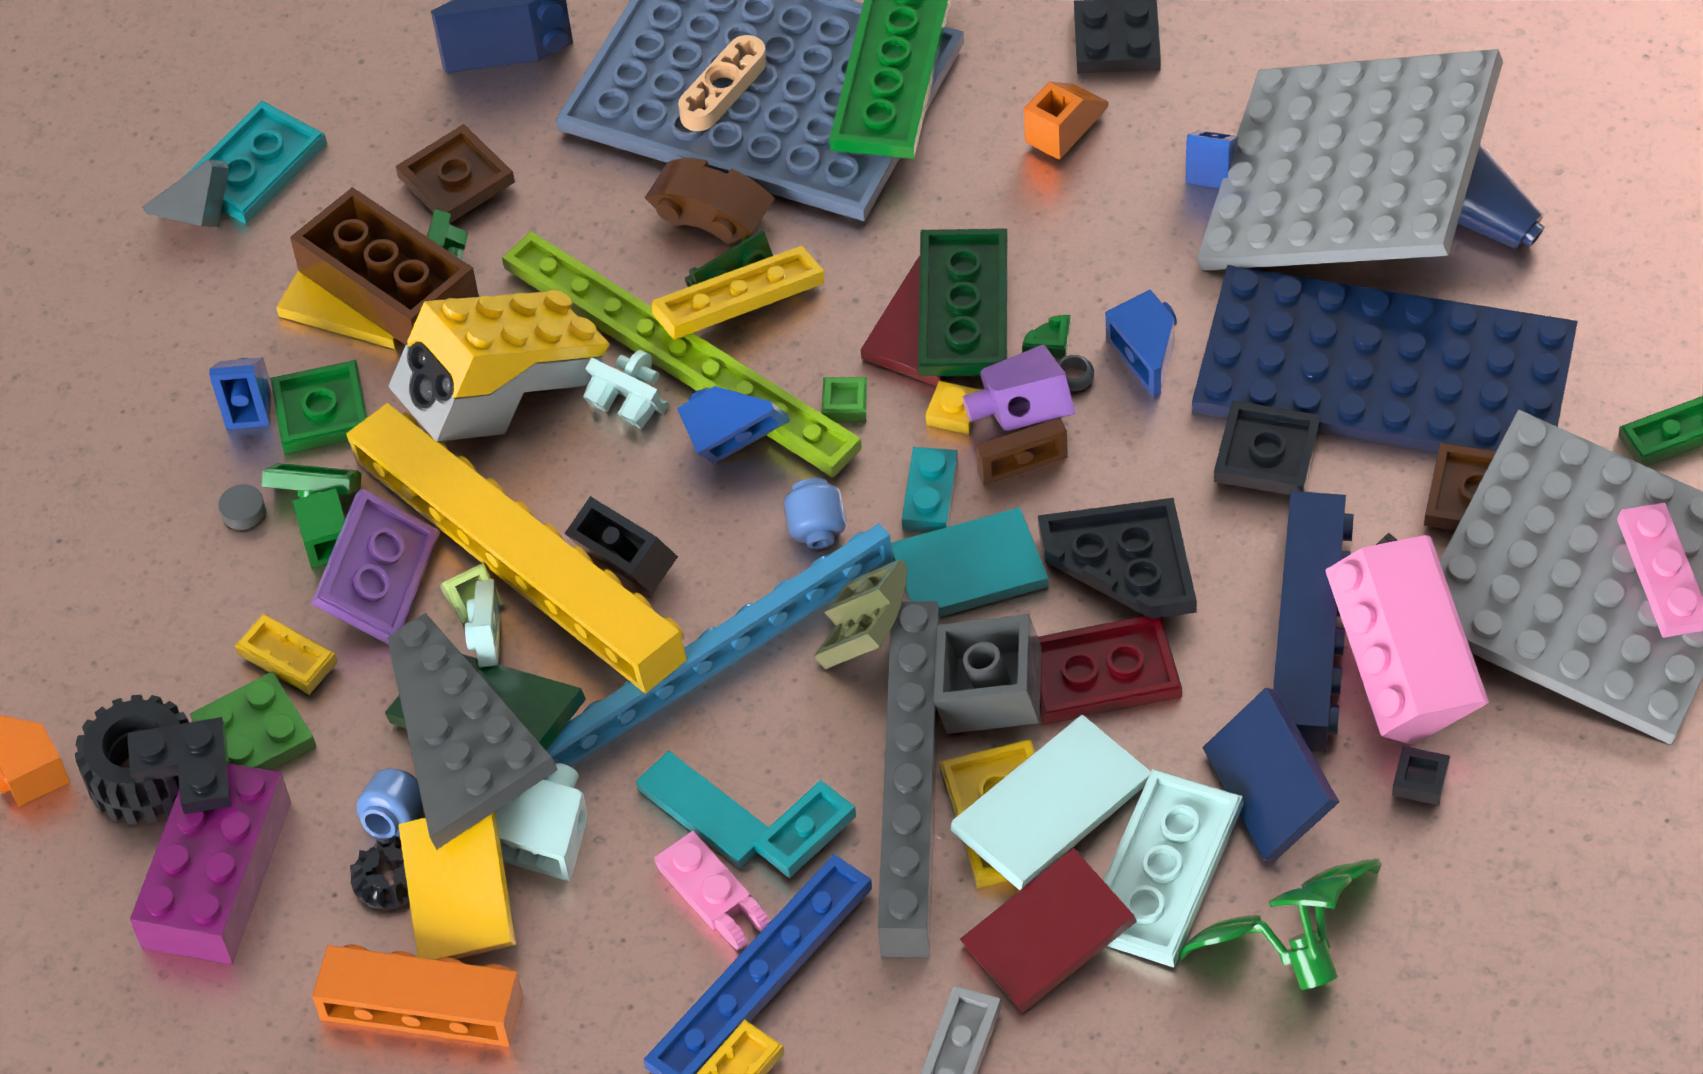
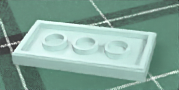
(1050, 802)
(1169, 862)

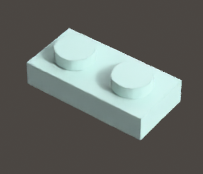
(484, 623)

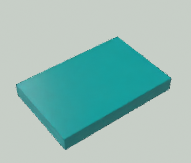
(262, 157)
(972, 563)

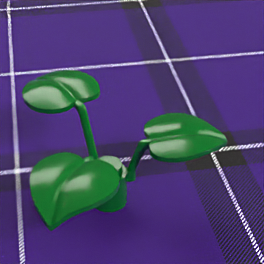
(1308, 950)

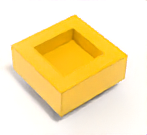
(947, 408)

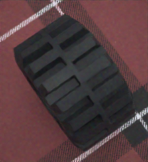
(106, 749)

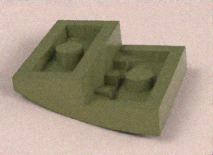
(863, 614)

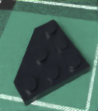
(1126, 553)

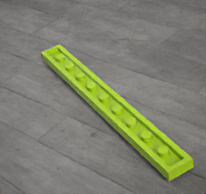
(686, 358)

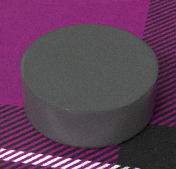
(242, 507)

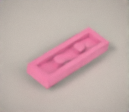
(1663, 569)

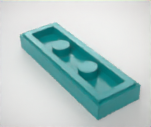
(702, 808)

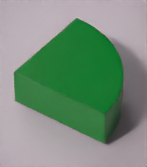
(1051, 334)

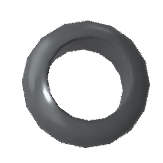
(1082, 363)

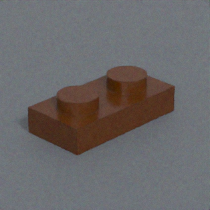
(1021, 451)

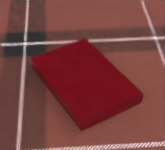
(895, 335)
(1106, 669)
(1048, 930)

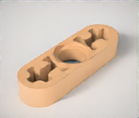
(721, 99)

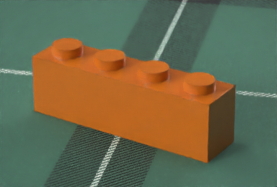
(418, 994)

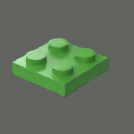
(260, 724)

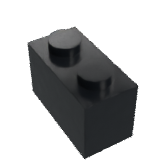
(621, 545)

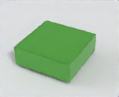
(845, 399)

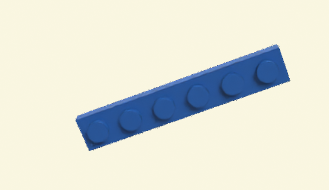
(761, 968)

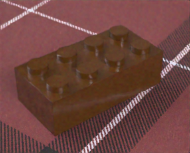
(378, 263)

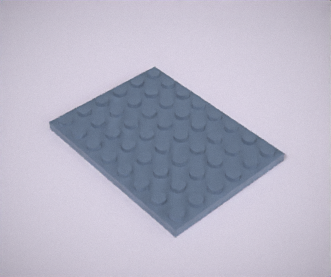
(776, 126)

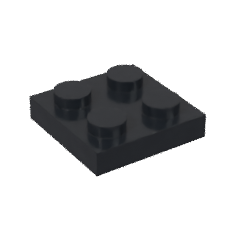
(1116, 35)
(1267, 448)

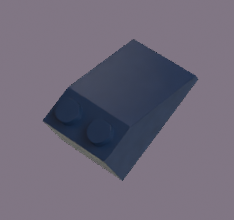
(499, 32)

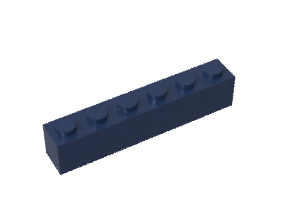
(1309, 614)

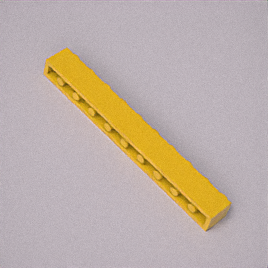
(519, 548)

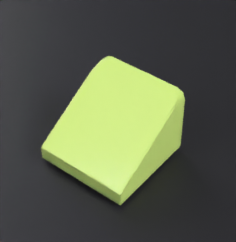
(462, 588)

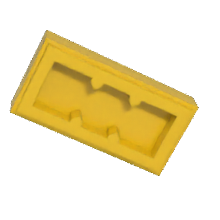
(286, 653)
(745, 1052)

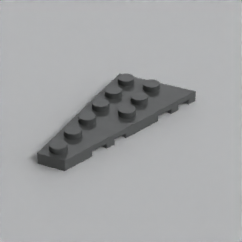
(461, 735)

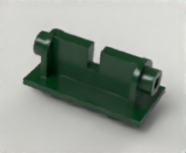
(747, 252)

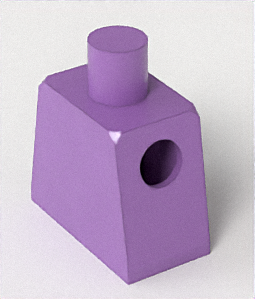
(1022, 391)

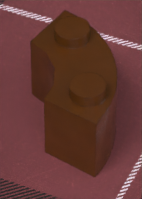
(709, 199)

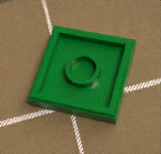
(318, 406)

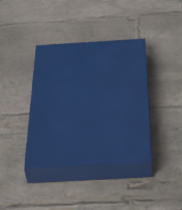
(1274, 771)

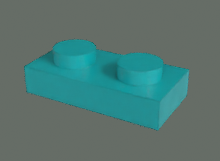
(929, 489)
(805, 828)

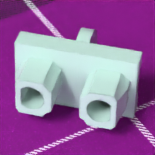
(640, 397)

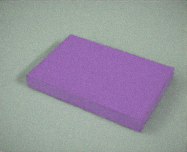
(375, 566)

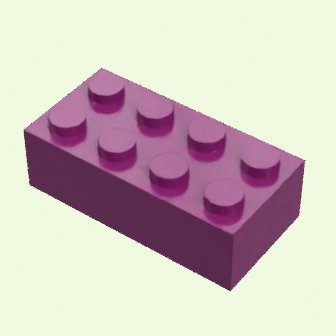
(211, 870)

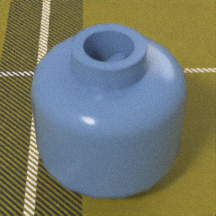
(814, 513)
(388, 801)

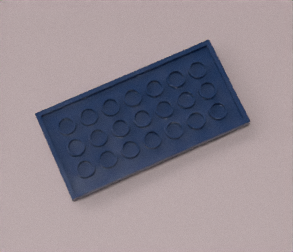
(1381, 361)

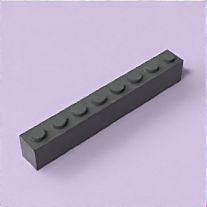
(909, 784)

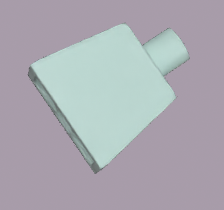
(545, 825)

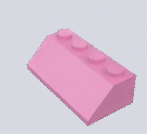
(1406, 638)

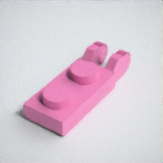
(710, 888)

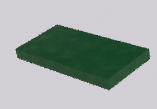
(962, 301)
(536, 701)

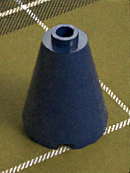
(1499, 205)

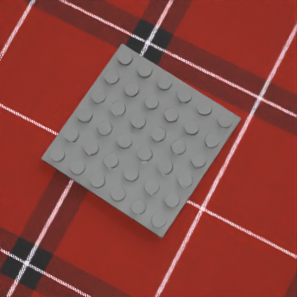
(1352, 161)
(1554, 586)

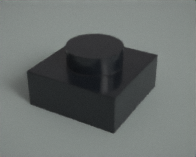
(1421, 775)

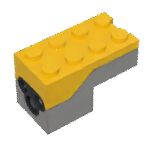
(481, 354)

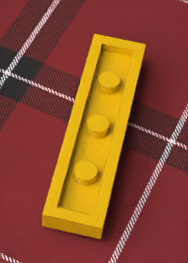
(737, 292)

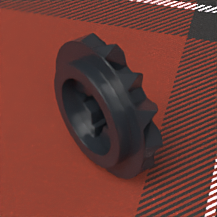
(371, 885)

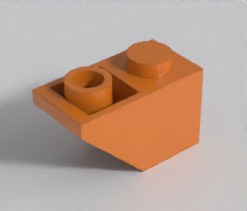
(1060, 117)
(28, 761)

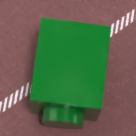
(320, 524)

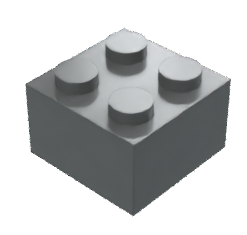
(987, 674)

